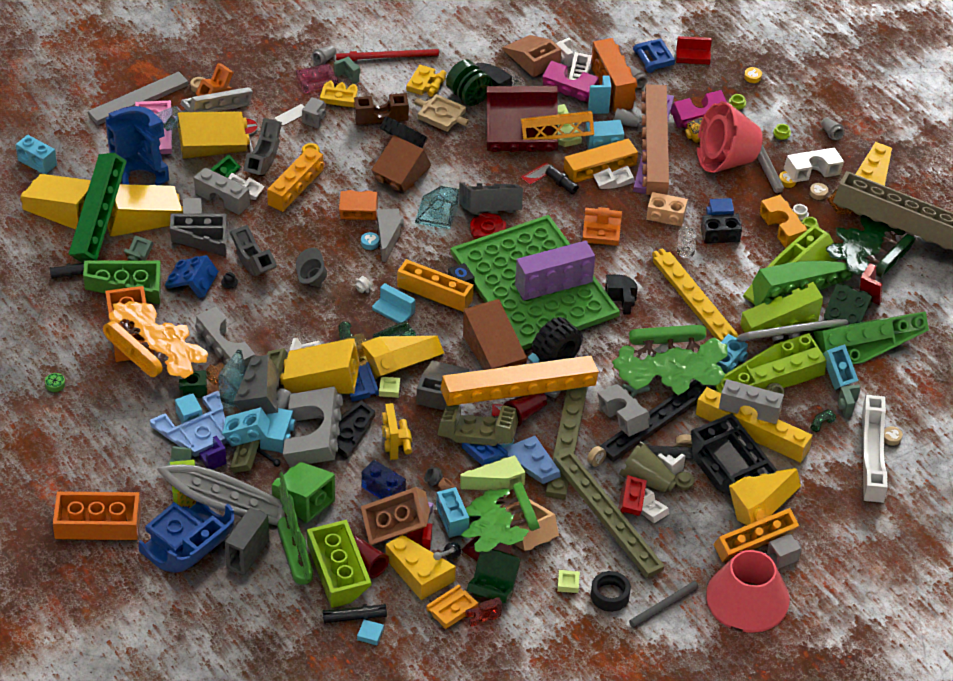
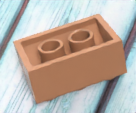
(396, 515)

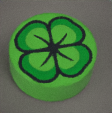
(55, 382)

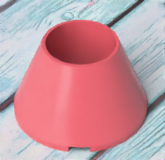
(727, 138)
(744, 605)

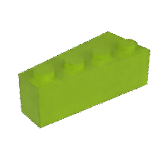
(798, 308)

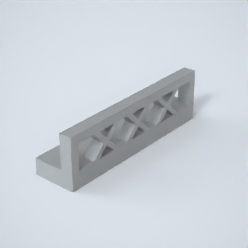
(218, 101)

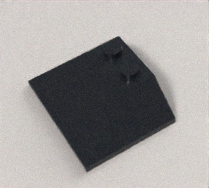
(728, 452)

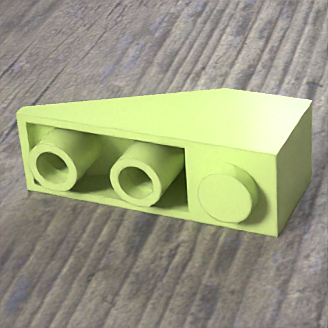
(494, 475)

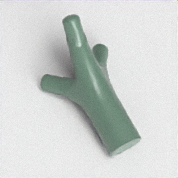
(633, 391)

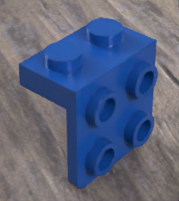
(195, 272)

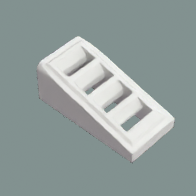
(582, 59)

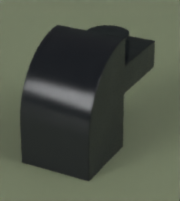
(622, 289)

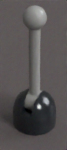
(449, 551)

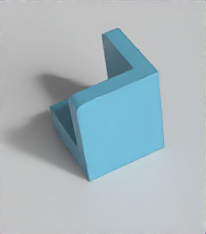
(187, 408)

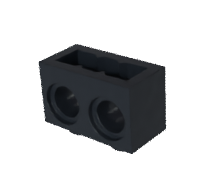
(721, 228)

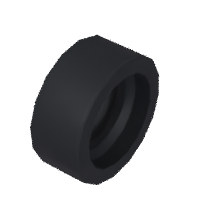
(607, 603)

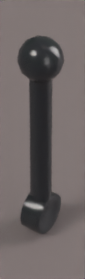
(276, 462)

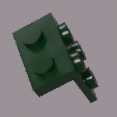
(848, 304)
(495, 575)

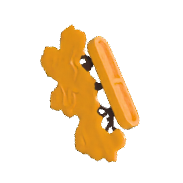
(164, 339)

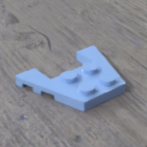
(197, 432)

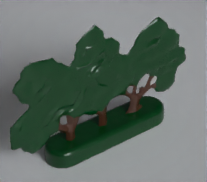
(868, 243)

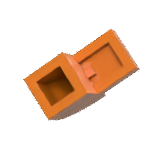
(218, 82)

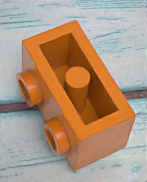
(358, 205)

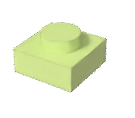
(389, 387)
(568, 581)

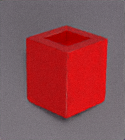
(422, 536)

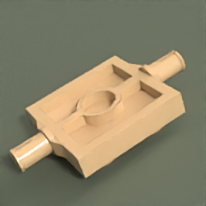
(441, 112)

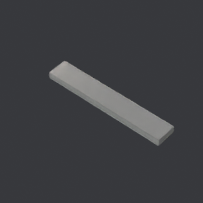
(147, 93)

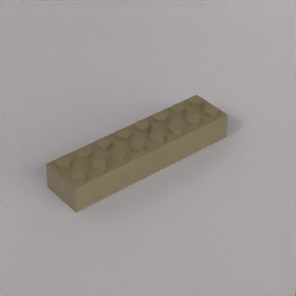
(895, 209)

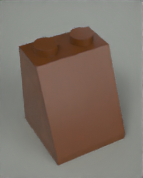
(400, 164)

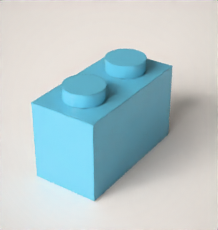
(605, 133)
(840, 367)
(279, 429)

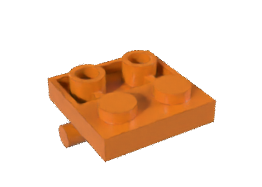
(602, 226)

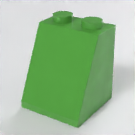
(310, 489)

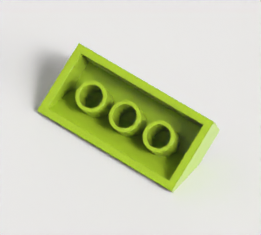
(338, 562)

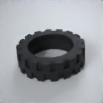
(402, 131)

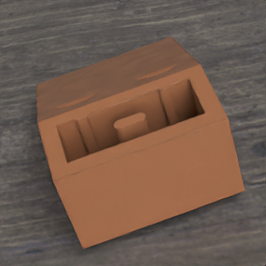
(534, 53)

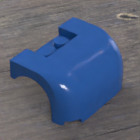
(135, 136)
(196, 545)

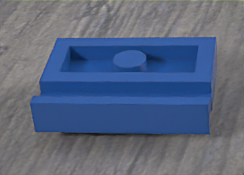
(365, 384)
(484, 453)

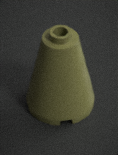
(647, 466)

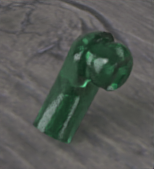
(344, 330)
(820, 418)

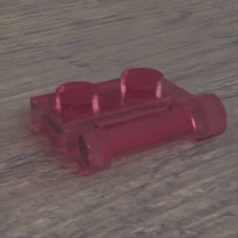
(315, 77)

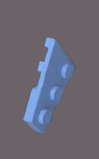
(534, 459)

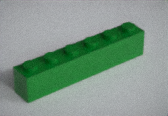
(97, 207)

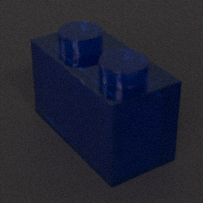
(382, 480)

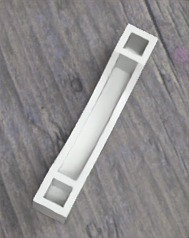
(874, 467)

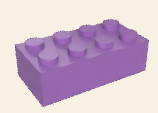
(554, 270)

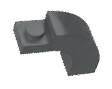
(266, 148)
(249, 253)

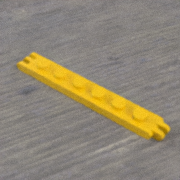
(692, 295)

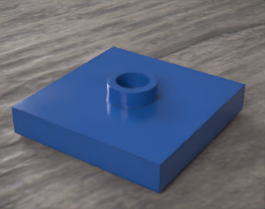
(172, 527)

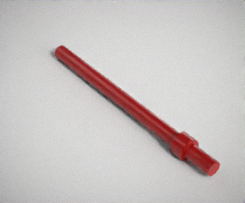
(354, 56)

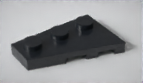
(352, 427)

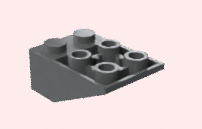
(429, 386)

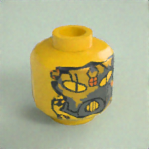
(693, 129)

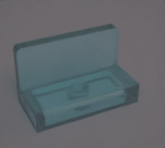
(170, 117)

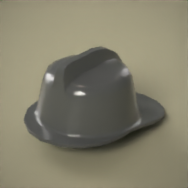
(311, 267)

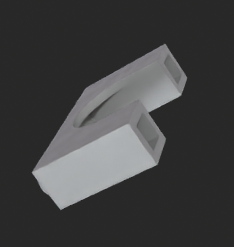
(322, 443)

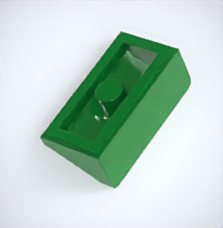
(226, 166)

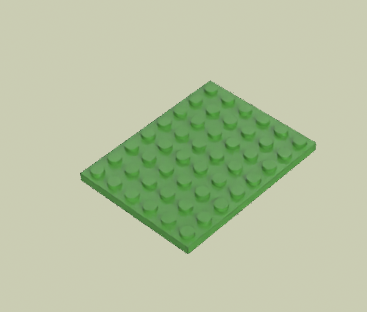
(494, 268)

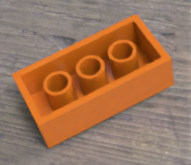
(608, 61)
(124, 295)
(97, 515)

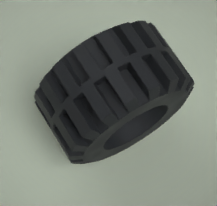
(557, 340)

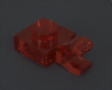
(486, 611)

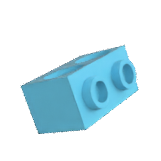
(36, 154)
(736, 353)
(246, 427)
(452, 512)

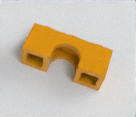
(778, 211)

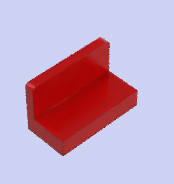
(693, 50)
(869, 284)
(632, 496)

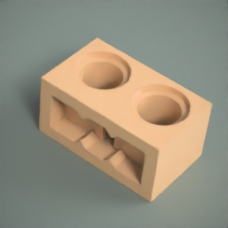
(667, 209)

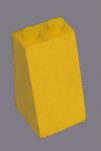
(212, 133)
(56, 198)
(143, 208)
(322, 367)

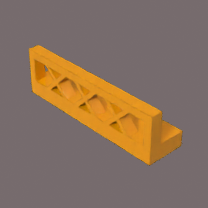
(559, 119)

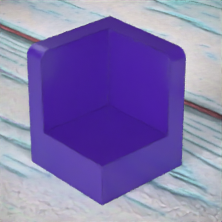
(214, 456)

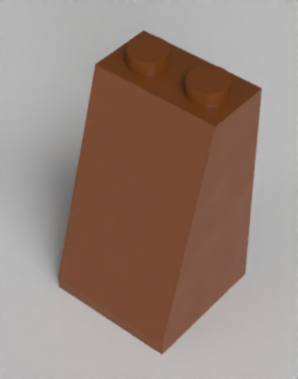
(492, 336)

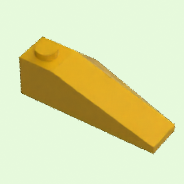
(396, 353)
(762, 495)

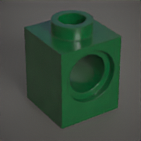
(194, 384)

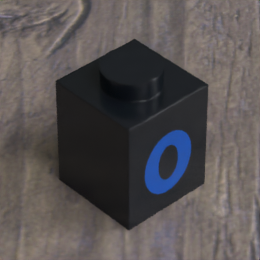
(463, 273)

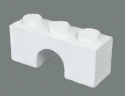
(825, 161)

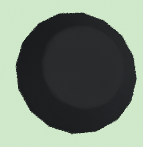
(229, 280)

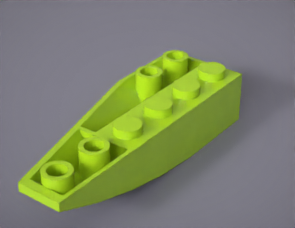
(807, 247)
(782, 363)

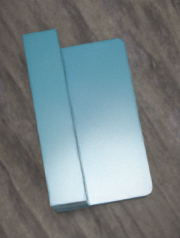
(600, 97)
(394, 304)

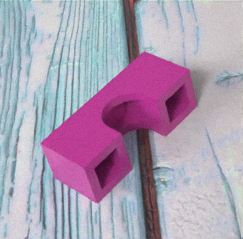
(557, 75)
(685, 111)

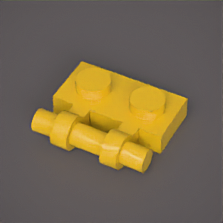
(421, 81)

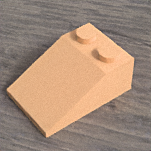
(547, 523)

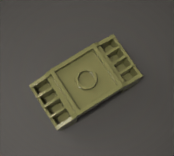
(478, 429)

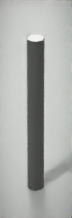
(663, 604)

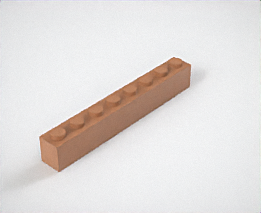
(656, 139)

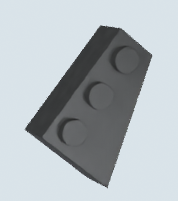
(491, 198)
(200, 231)
(259, 386)

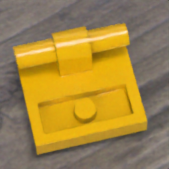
(395, 436)

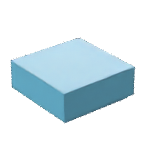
(370, 632)

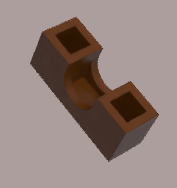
(368, 113)

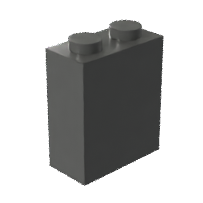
(247, 541)

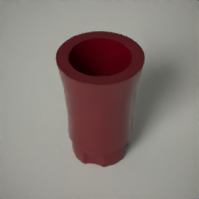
(527, 405)
(373, 559)

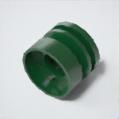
(468, 82)

